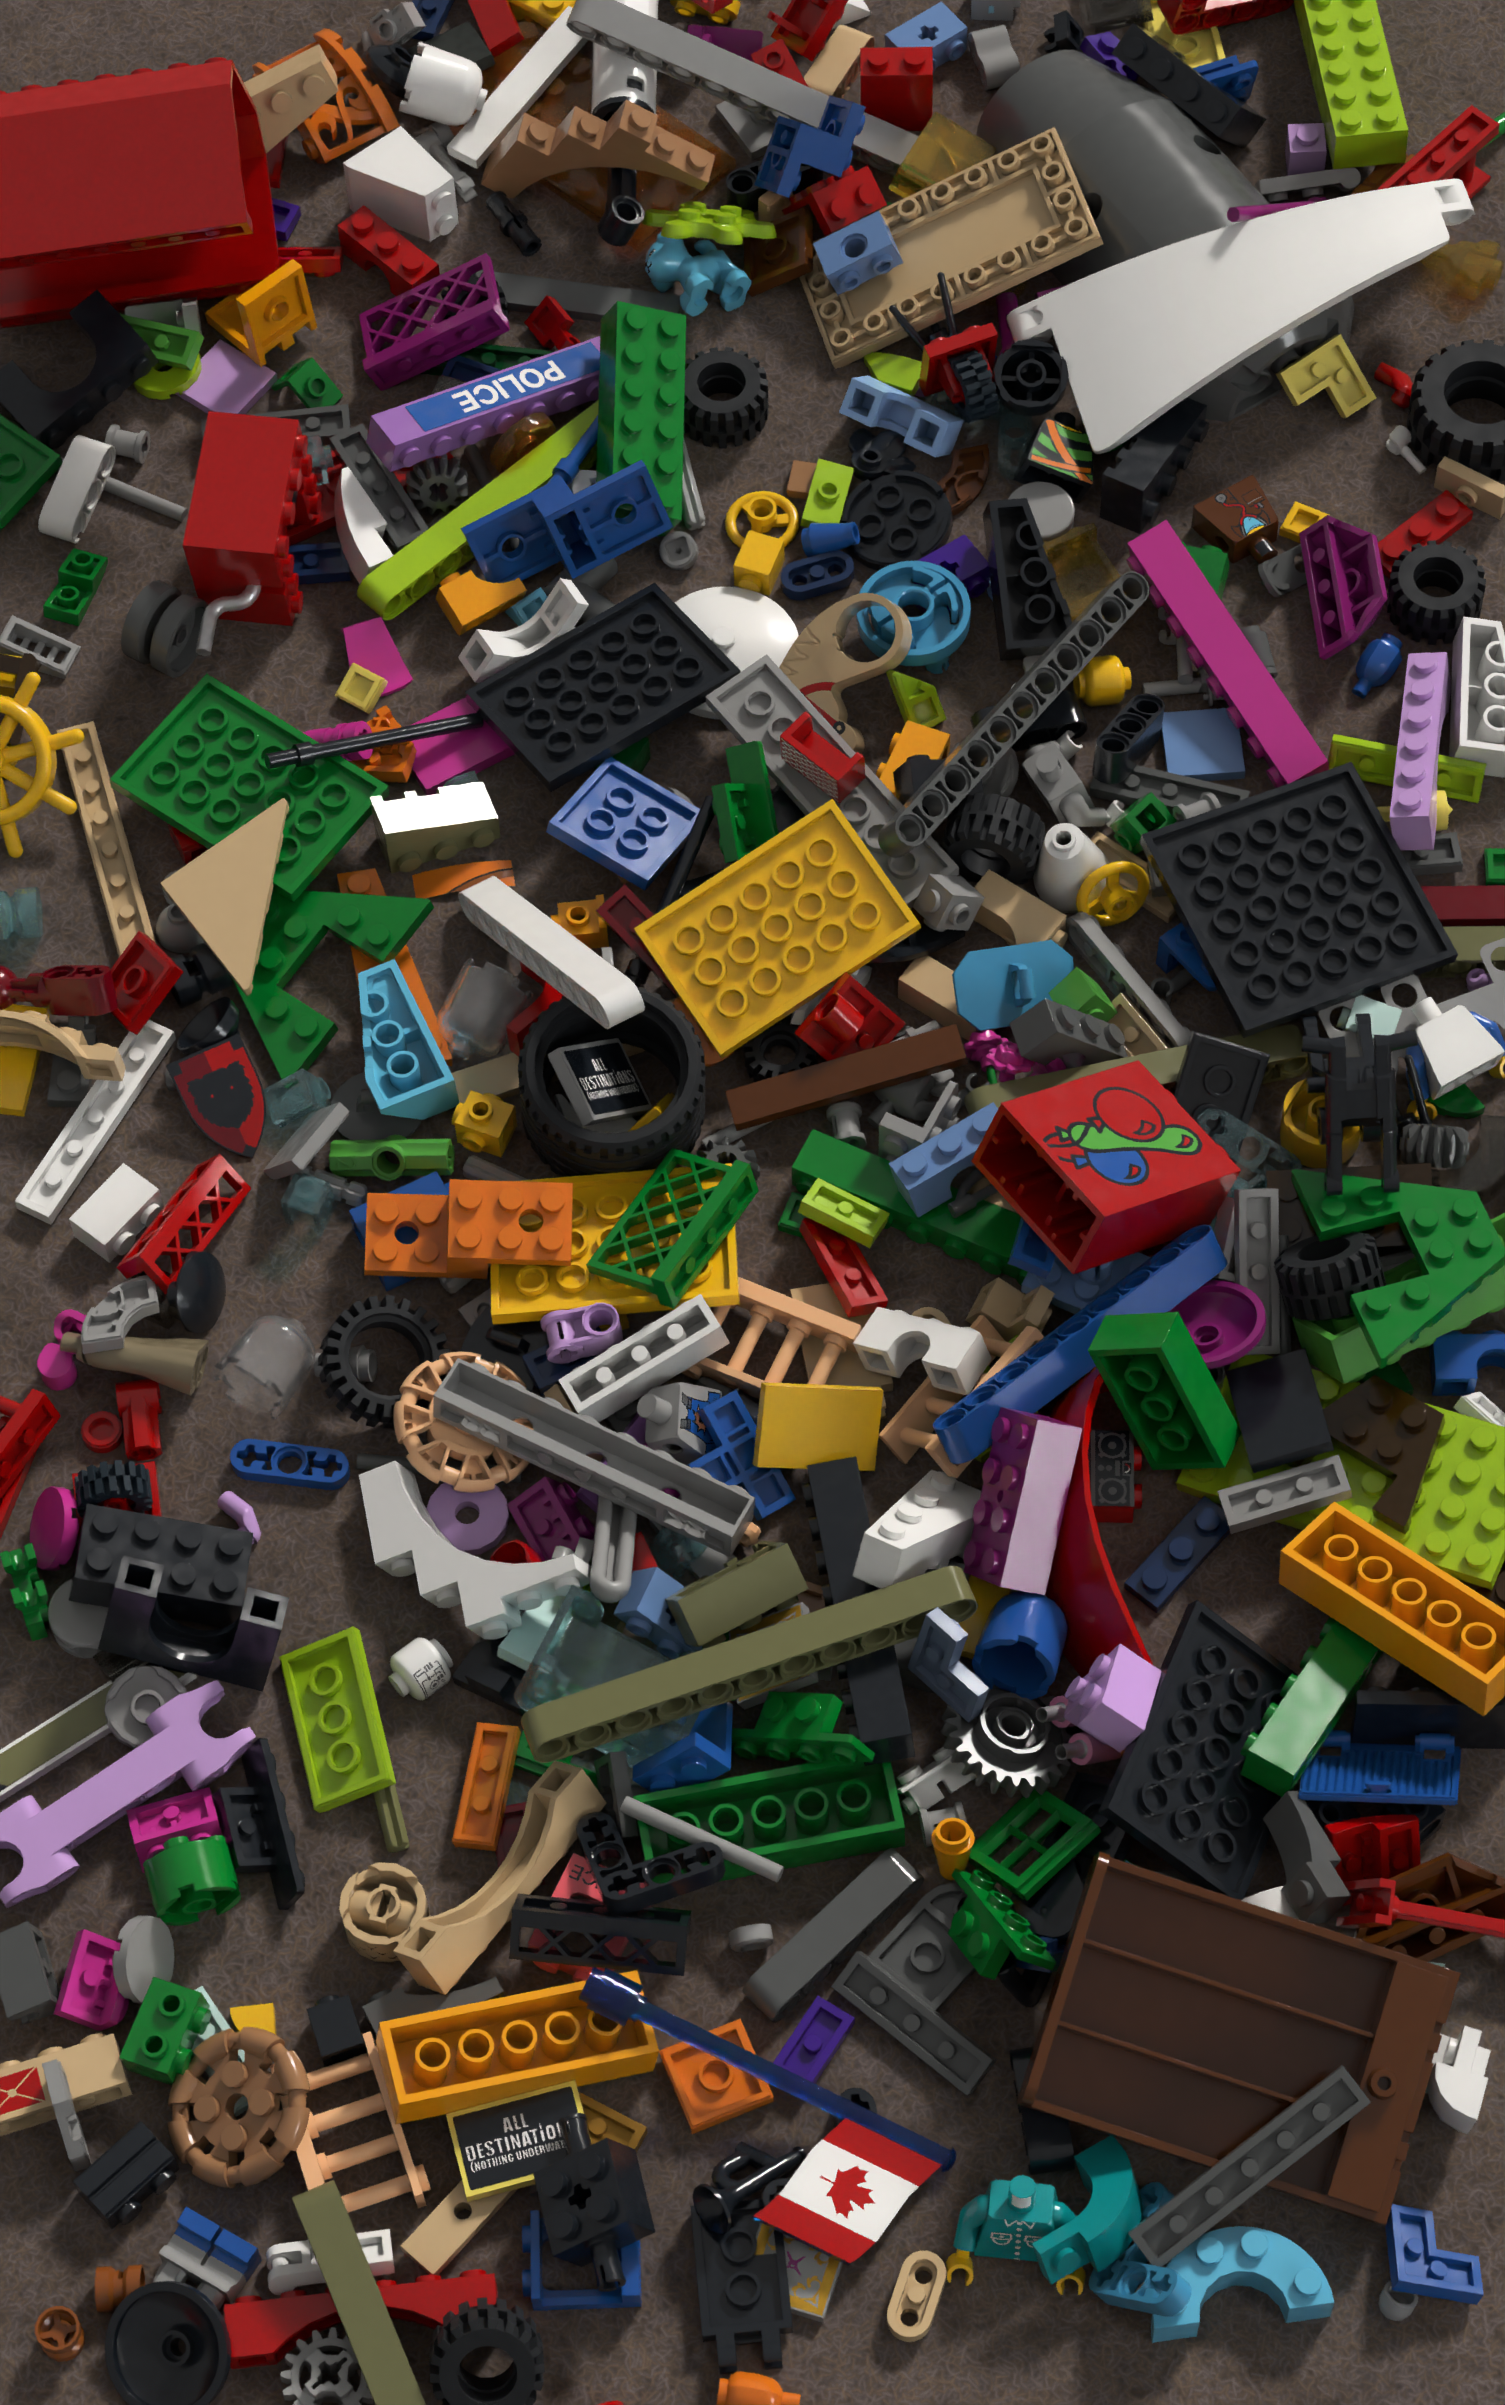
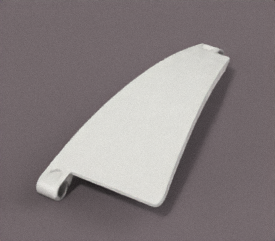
(1193, 309)

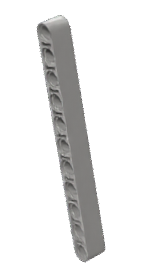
(727, 76)

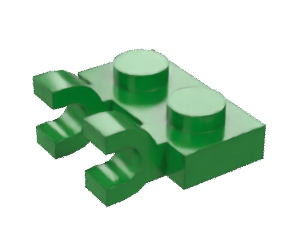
(27, 1598)

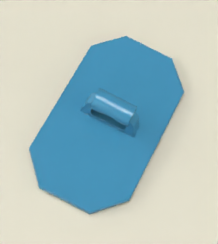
(1007, 981)

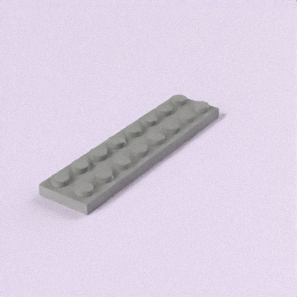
(760, 708)

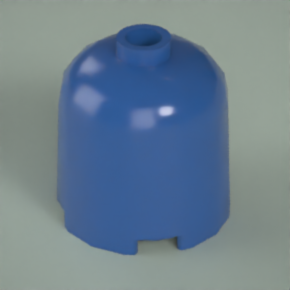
(1021, 1644)

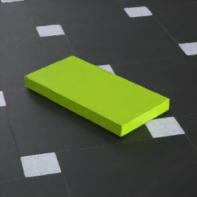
(337, 1720)

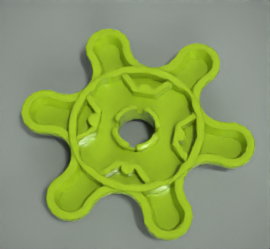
(723, 225)

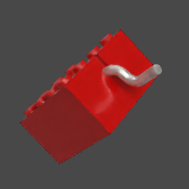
(244, 496)

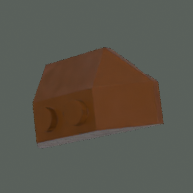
(1445, 1884)

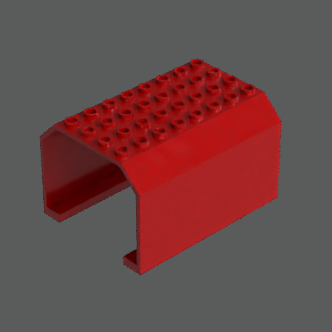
(132, 191)

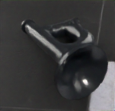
(717, 2204)

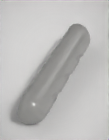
(612, 1551)

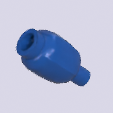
(1377, 664)

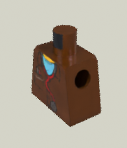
(1238, 521)

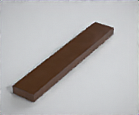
(846, 1077)

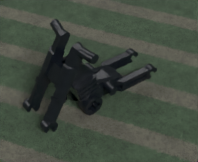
(1356, 1094)

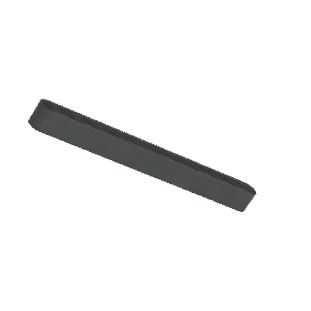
(1004, 722)

